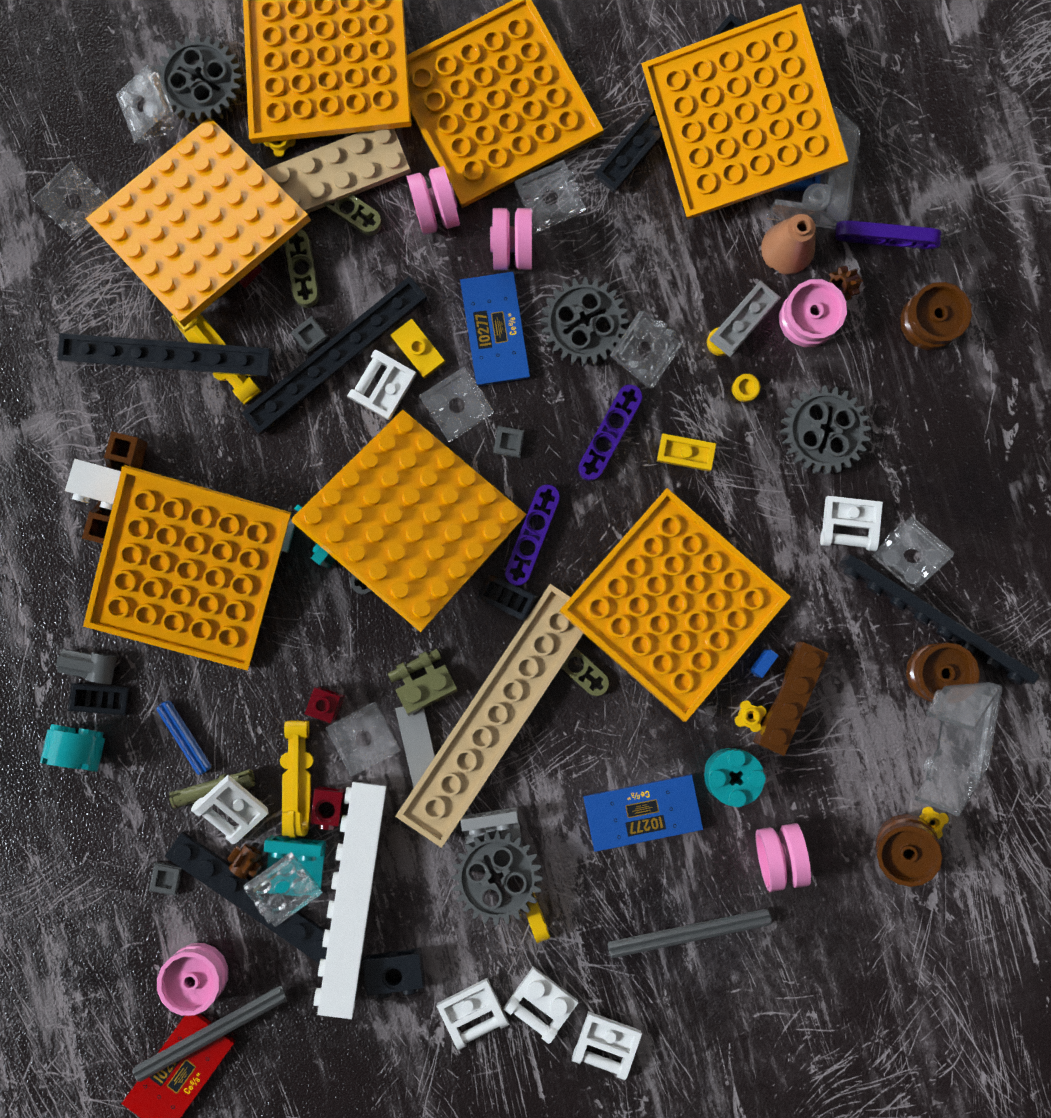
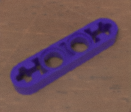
(888, 234)
(609, 432)
(530, 534)

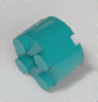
(73, 750)
(749, 782)

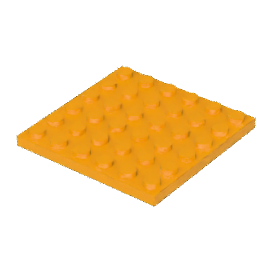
(325, 67)
(497, 100)
(745, 112)
(198, 220)
(409, 519)
(186, 568)
(675, 604)

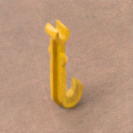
(202, 332)
(296, 780)

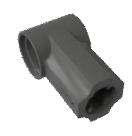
(93, 667)

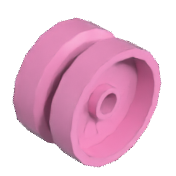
(434, 200)
(511, 239)
(813, 297)
(783, 857)
(187, 994)

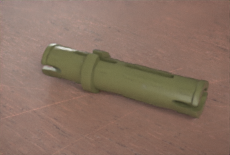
(193, 793)

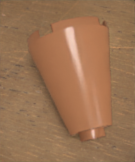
(790, 244)

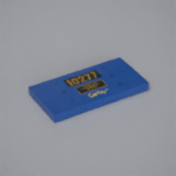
(495, 329)
(642, 812)

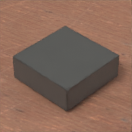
(310, 335)
(508, 442)
(166, 878)

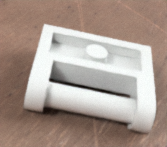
(389, 389)
(851, 513)
(236, 803)
(547, 997)
(468, 1006)
(610, 1037)

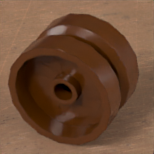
(936, 316)
(931, 659)
(911, 866)

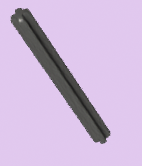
(689, 933)
(209, 1034)

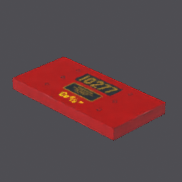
(176, 1086)

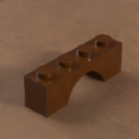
(119, 452)
(798, 683)

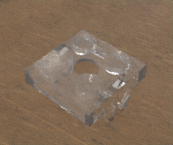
(156, 107)
(553, 178)
(53, 194)
(662, 345)
(456, 386)
(912, 536)
(344, 734)
(280, 906)

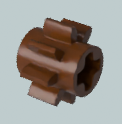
(846, 281)
(245, 861)

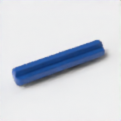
(183, 737)

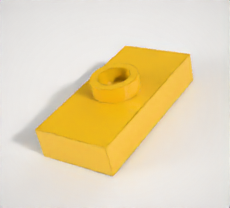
(418, 348)
(686, 452)

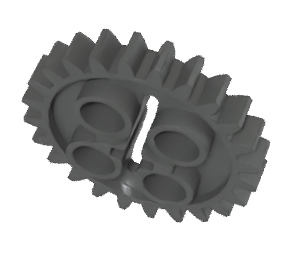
(212, 59)
(571, 301)
(802, 423)
(474, 890)

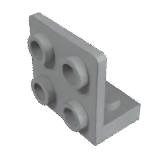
(498, 820)

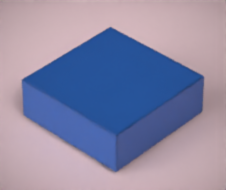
(763, 663)

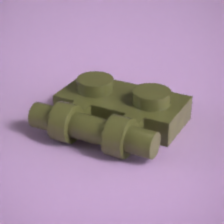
(426, 689)

